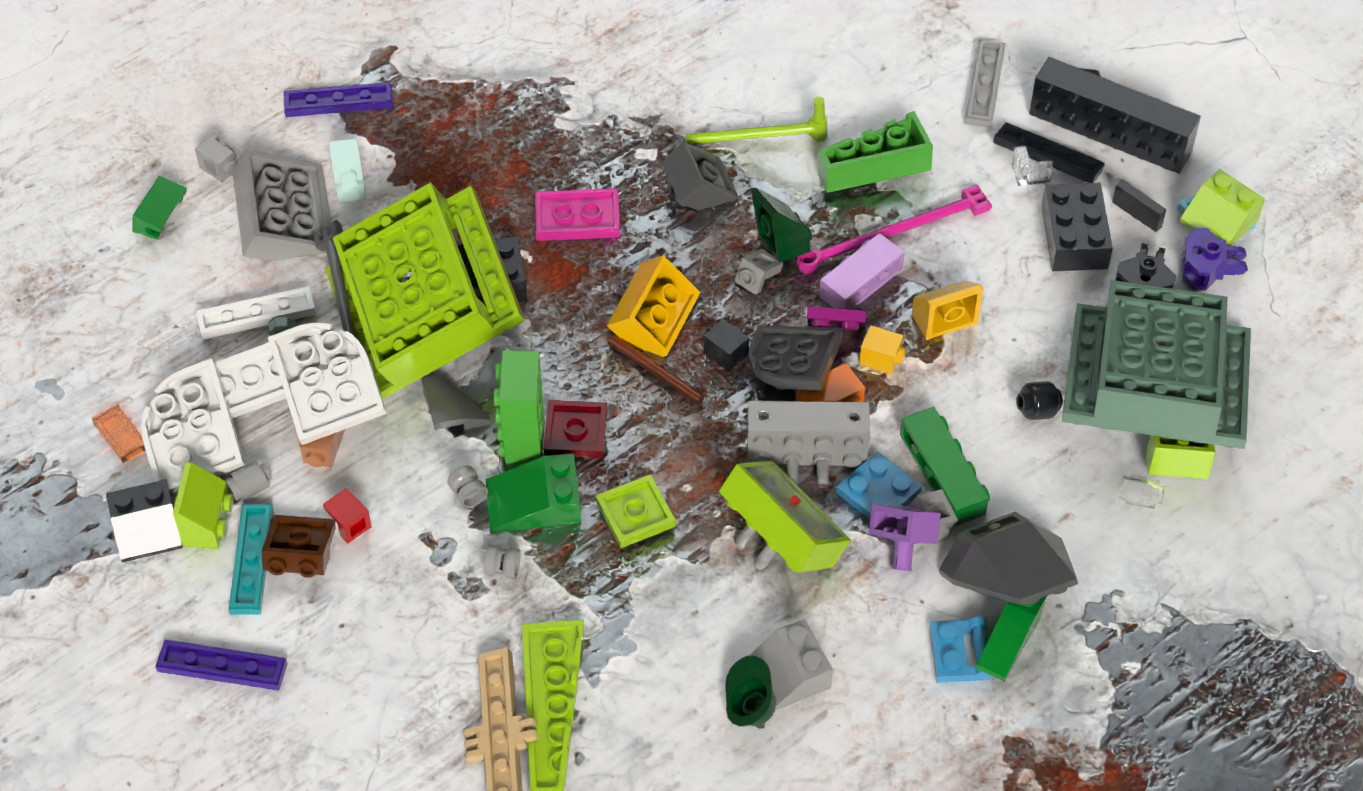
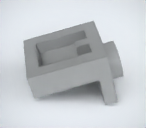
(757, 268)

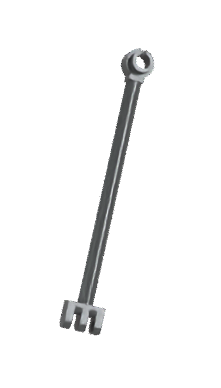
(325, 242)

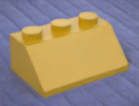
(654, 307)

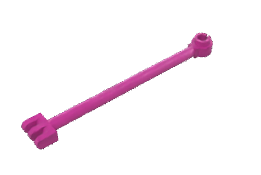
(971, 199)

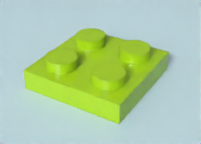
(635, 511)

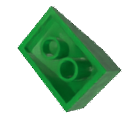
(534, 495)

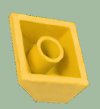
(948, 308)

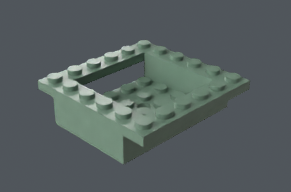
(1176, 392)

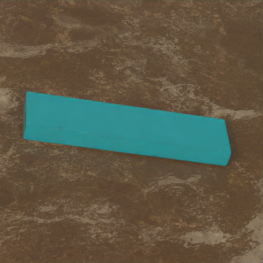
(248, 572)

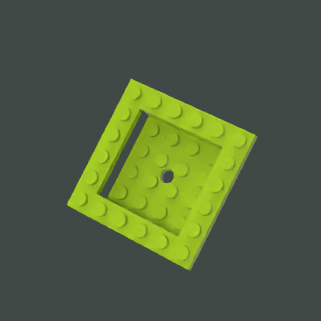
(435, 313)

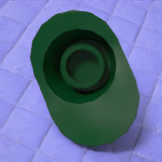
(749, 693)

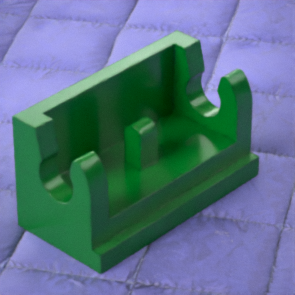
(157, 207)

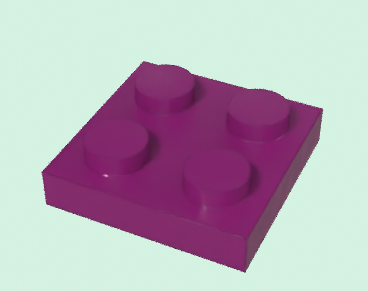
(847, 318)

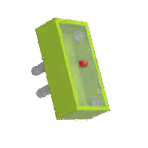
(783, 518)

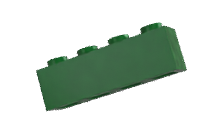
(944, 464)

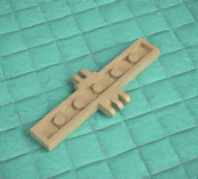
(502, 730)

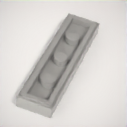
(985, 83)

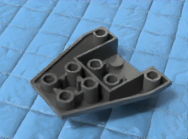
(1010, 560)

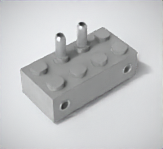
(808, 435)

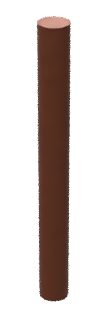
(655, 369)

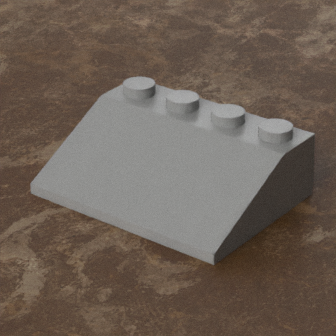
(279, 205)

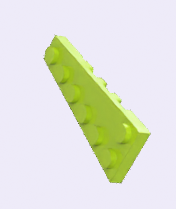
(551, 682)

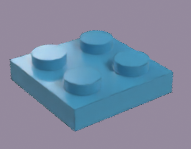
(878, 483)

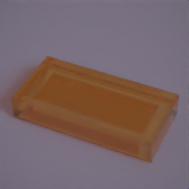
(119, 433)

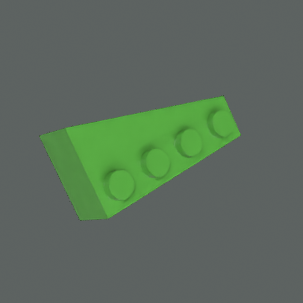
(877, 155)

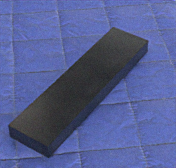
(1042, 149)

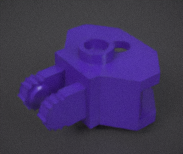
(1209, 259)

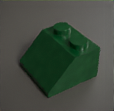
(780, 227)

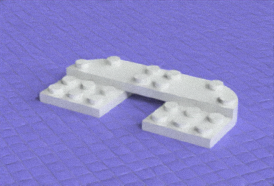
(310, 365)

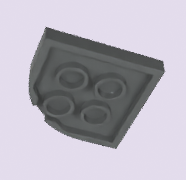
(794, 355)

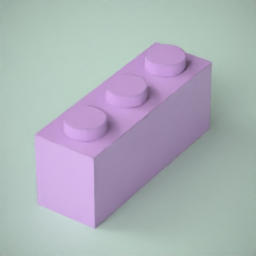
(861, 273)

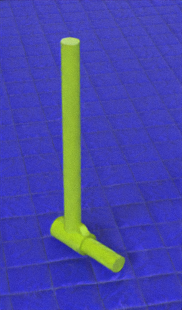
(815, 128)

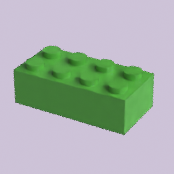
(519, 407)

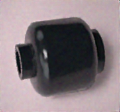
(1039, 400)

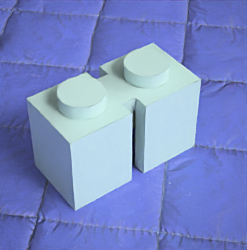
(347, 170)

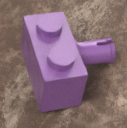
(906, 528)

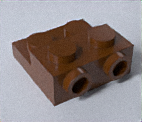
(298, 545)

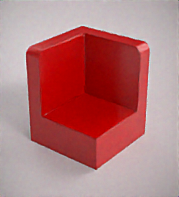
(349, 514)

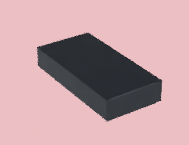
(1139, 205)

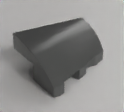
(450, 405)

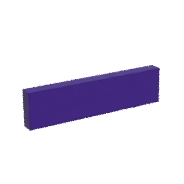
(338, 99)
(221, 665)

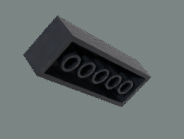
(1114, 115)

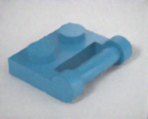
(950, 649)

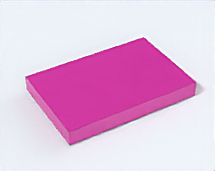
(577, 214)

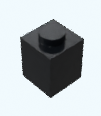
(725, 344)

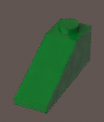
(1009, 638)

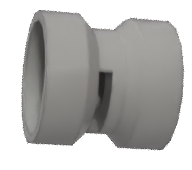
(469, 489)
(502, 561)

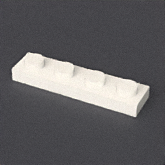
(255, 312)

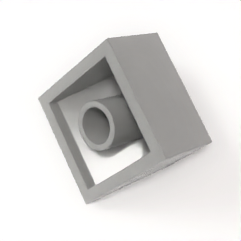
(795, 663)

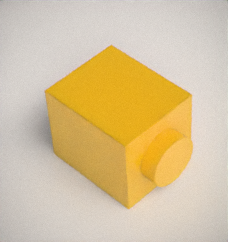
(882, 350)

